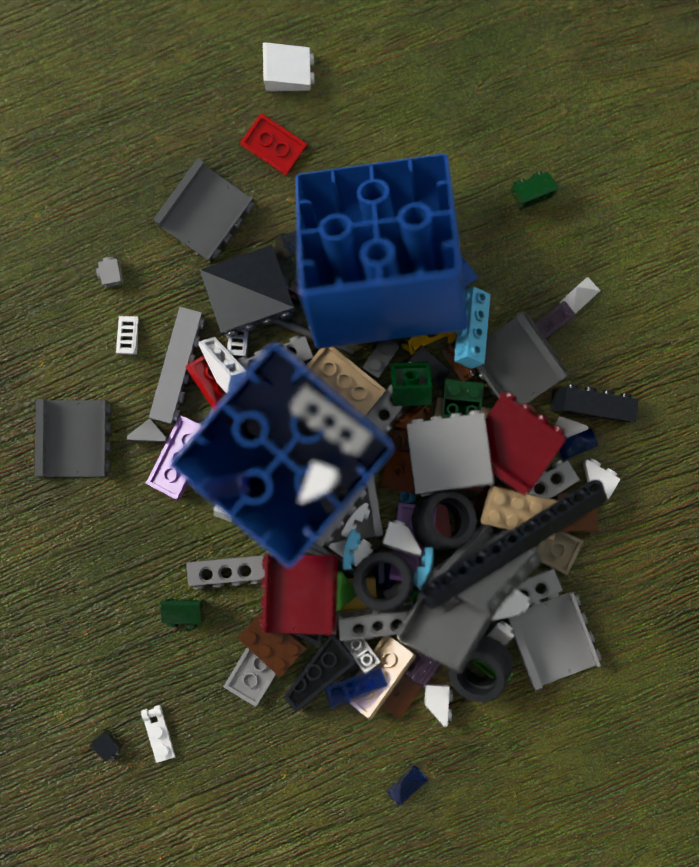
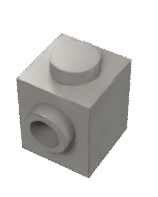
(109, 272)

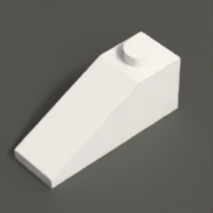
(222, 364)

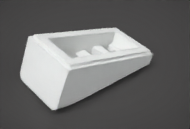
(122, 350)
(238, 353)

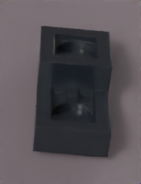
(437, 368)

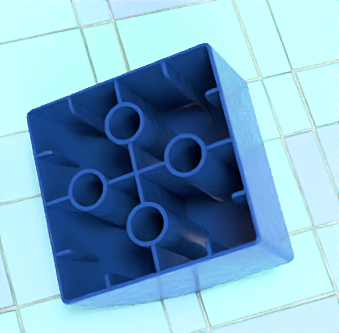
(379, 252)
(277, 454)

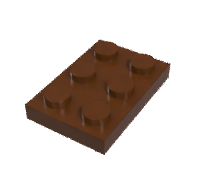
(273, 649)

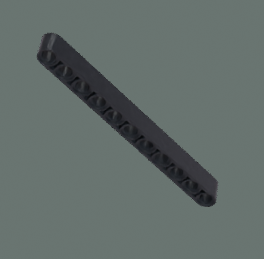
(513, 544)

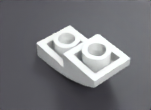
(360, 514)
(362, 654)

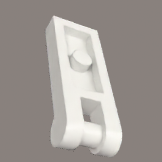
(158, 734)

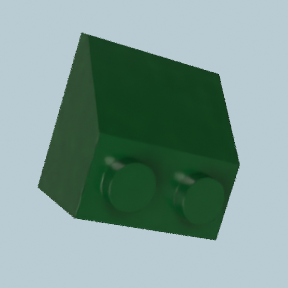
(534, 190)
(411, 384)
(181, 612)

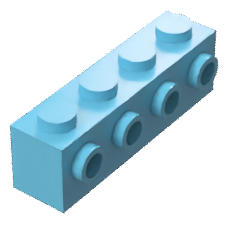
(471, 342)

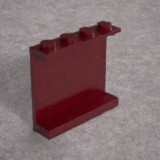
(520, 442)
(300, 596)

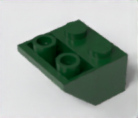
(460, 397)

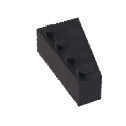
(594, 403)
(322, 671)

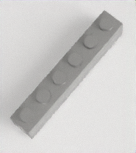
(174, 373)

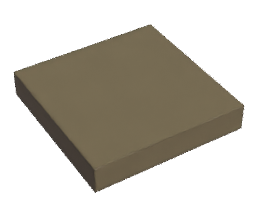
(560, 552)

